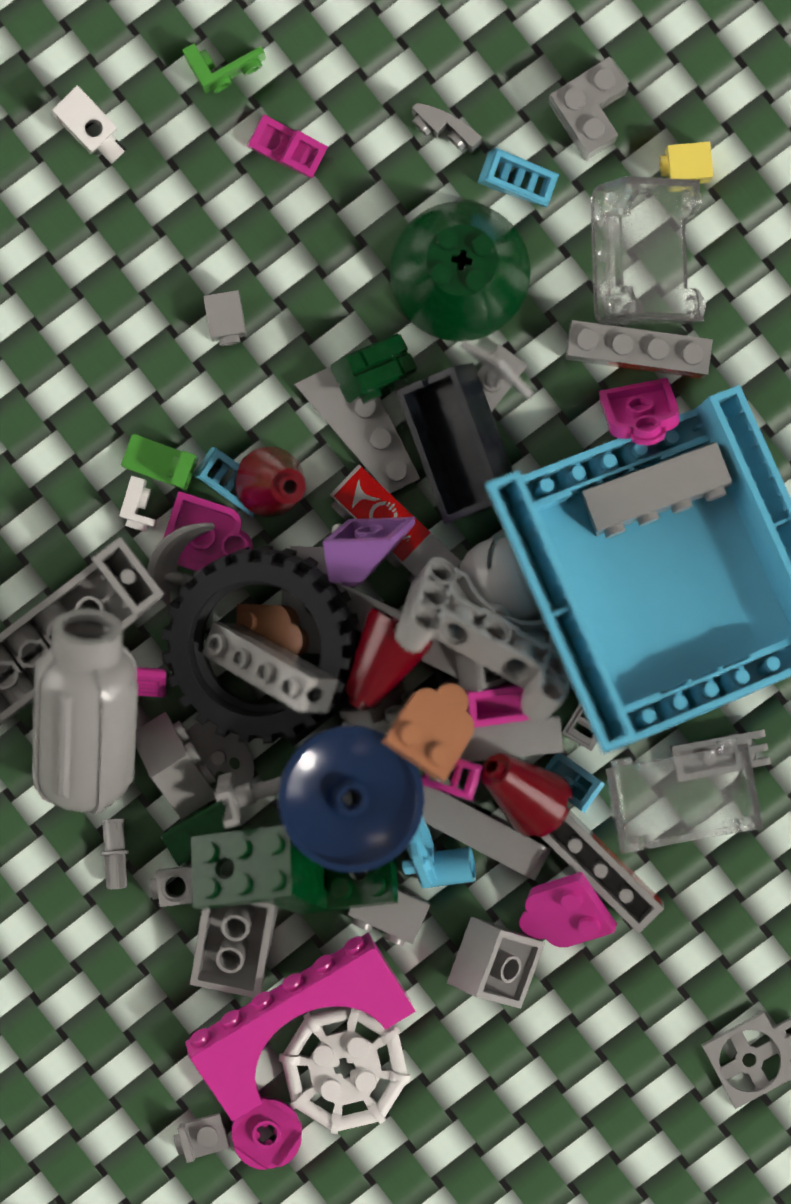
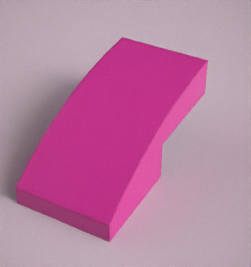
(287, 146)

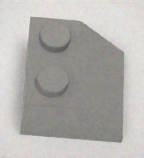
(495, 963)

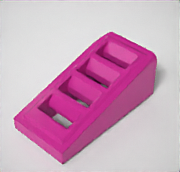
(152, 682)
(471, 782)

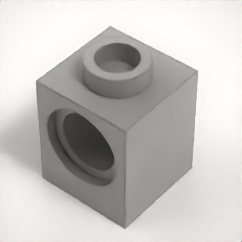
(225, 317)
(159, 886)

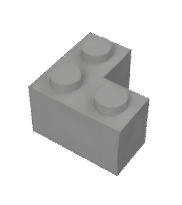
(581, 105)
(175, 765)

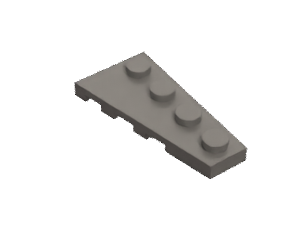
(363, 429)

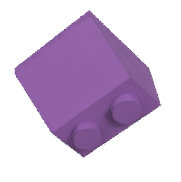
(362, 547)

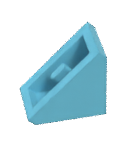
(582, 783)

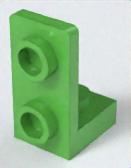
(219, 80)
(159, 462)

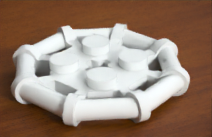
(333, 1085)

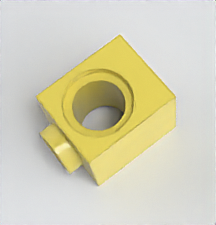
(688, 162)

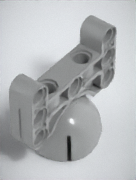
(489, 620)

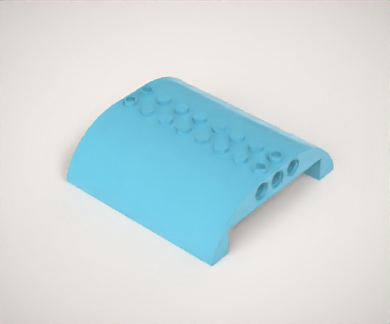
(672, 608)

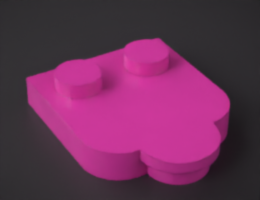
(640, 411)
(212, 545)
(566, 912)

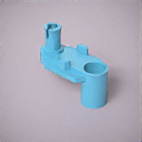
(438, 867)

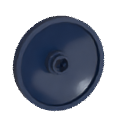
(384, 808)

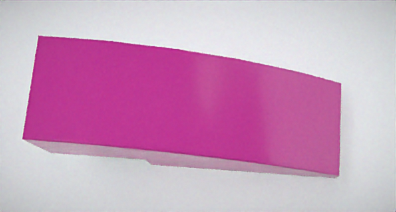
(496, 705)

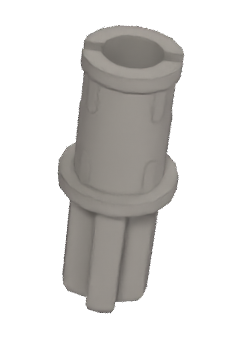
(114, 853)

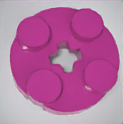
(271, 1153)

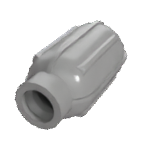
(84, 713)

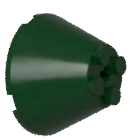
(456, 302)

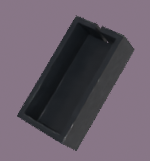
(455, 439)

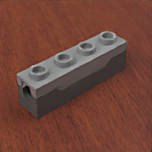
(270, 667)

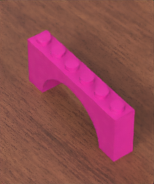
(347, 978)

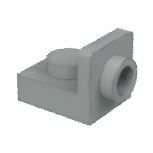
(201, 1137)

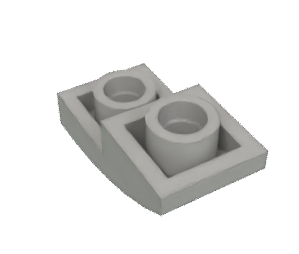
(436, 121)

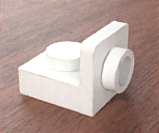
(135, 498)

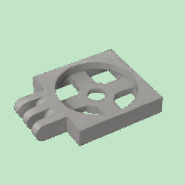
(778, 1044)

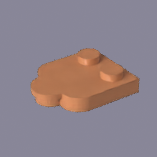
(275, 623)
(432, 730)

